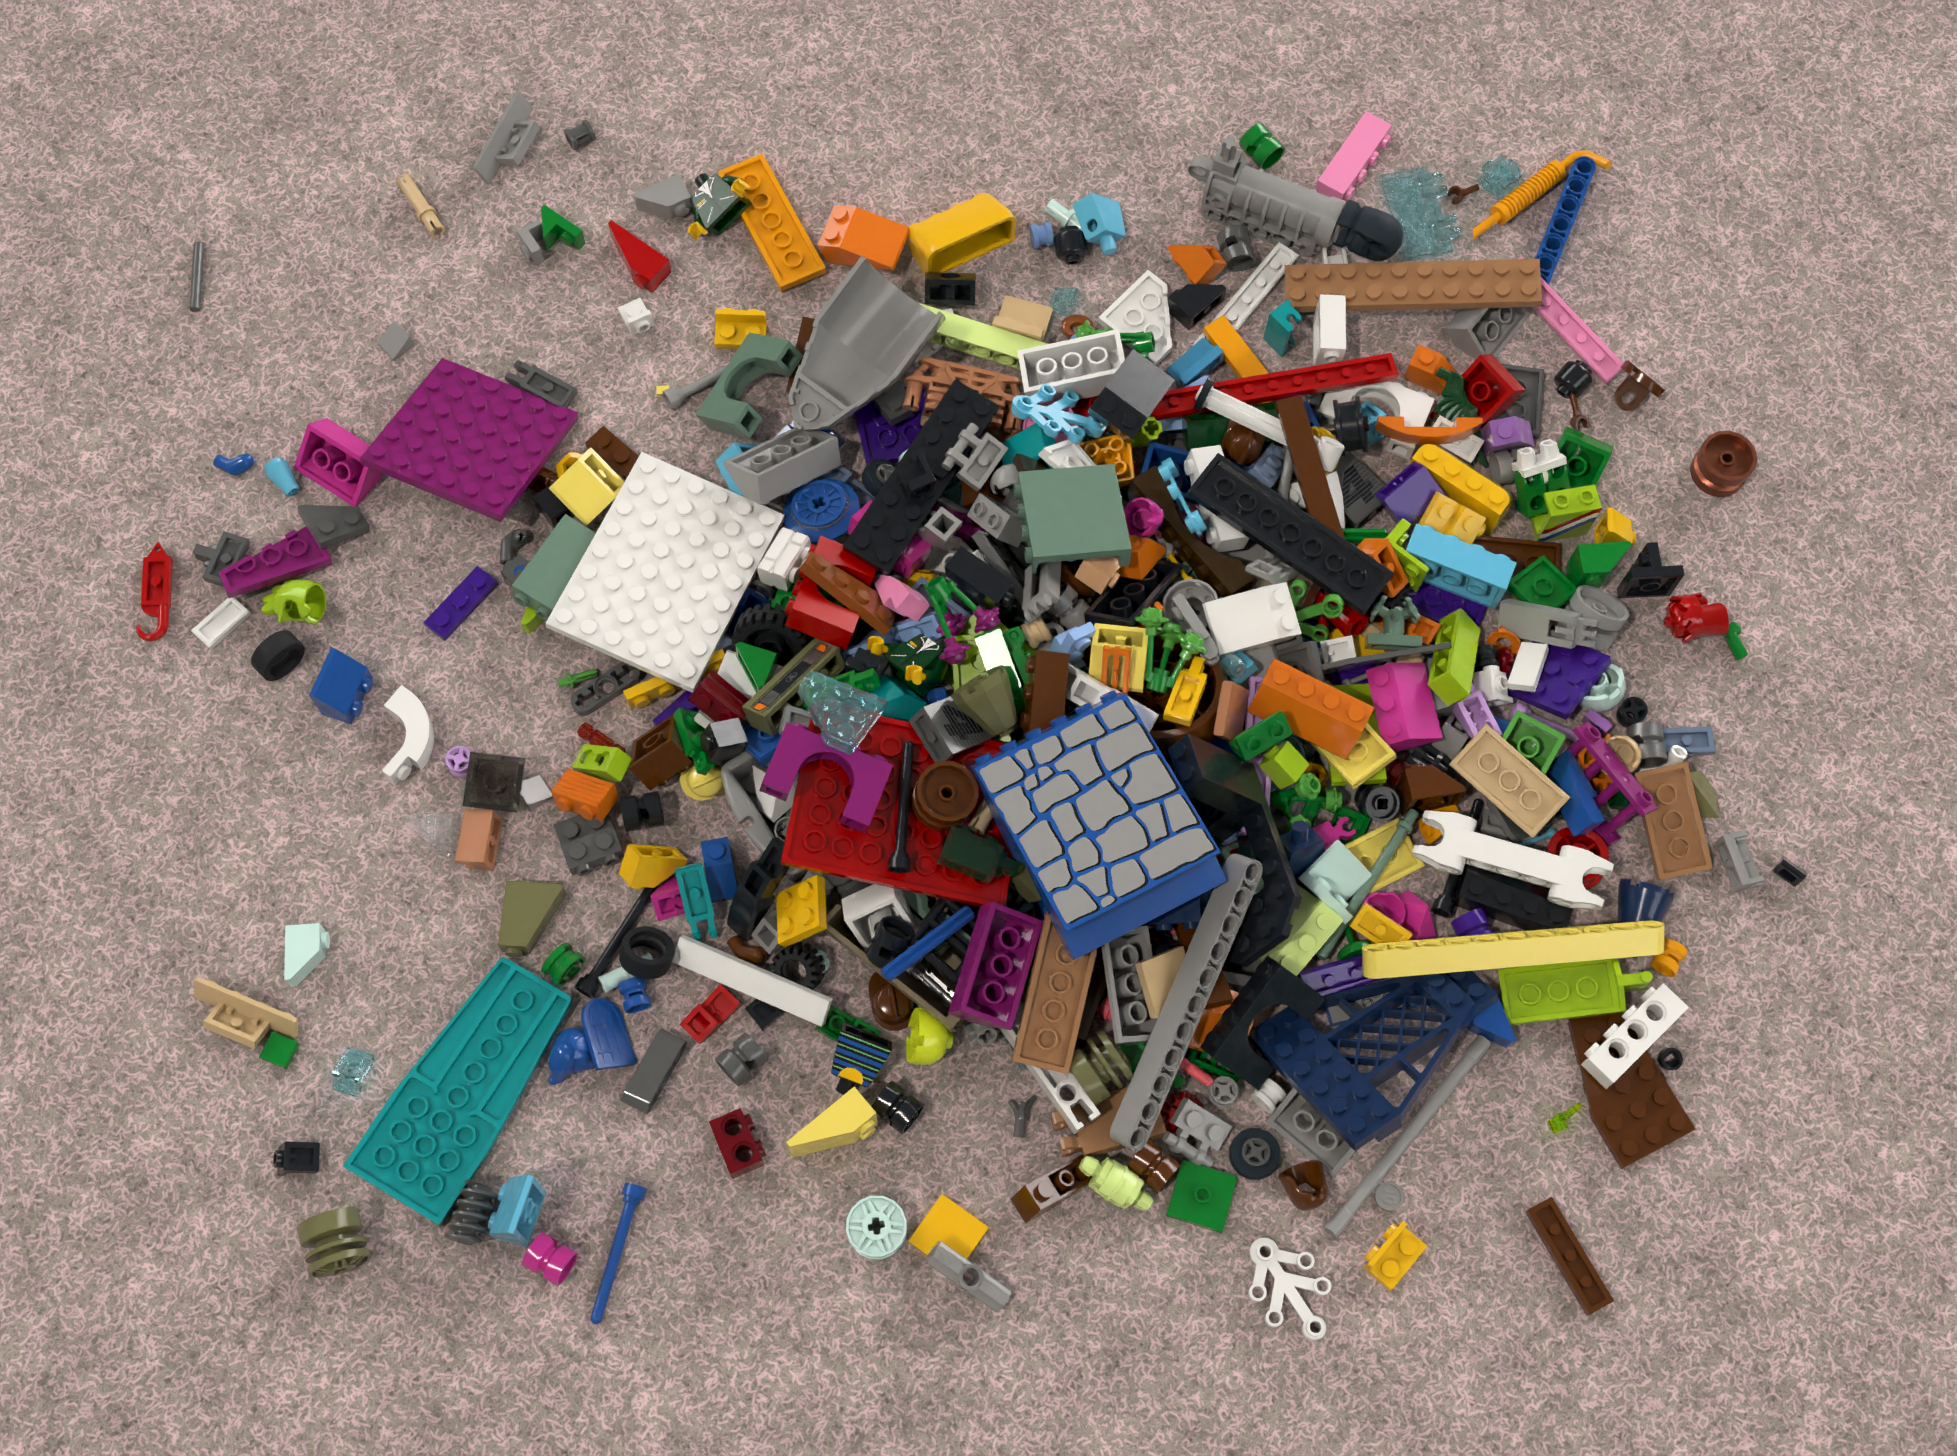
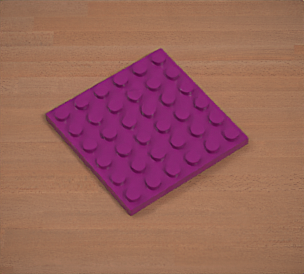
(470, 439)

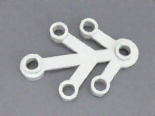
(1285, 1284)

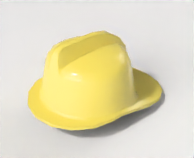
(701, 786)

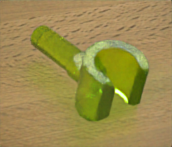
(1558, 1122)

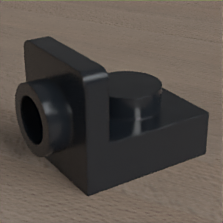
(297, 1158)

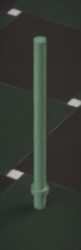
(1403, 827)

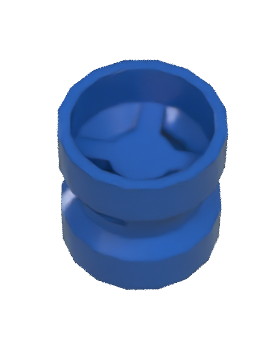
(634, 995)

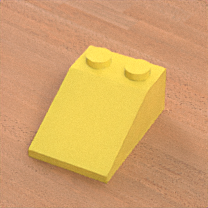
(837, 1126)

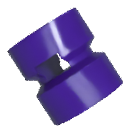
(1472, 923)

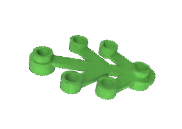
(1314, 610)

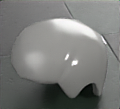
(1003, 479)

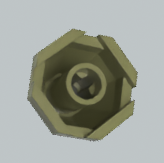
(989, 701)

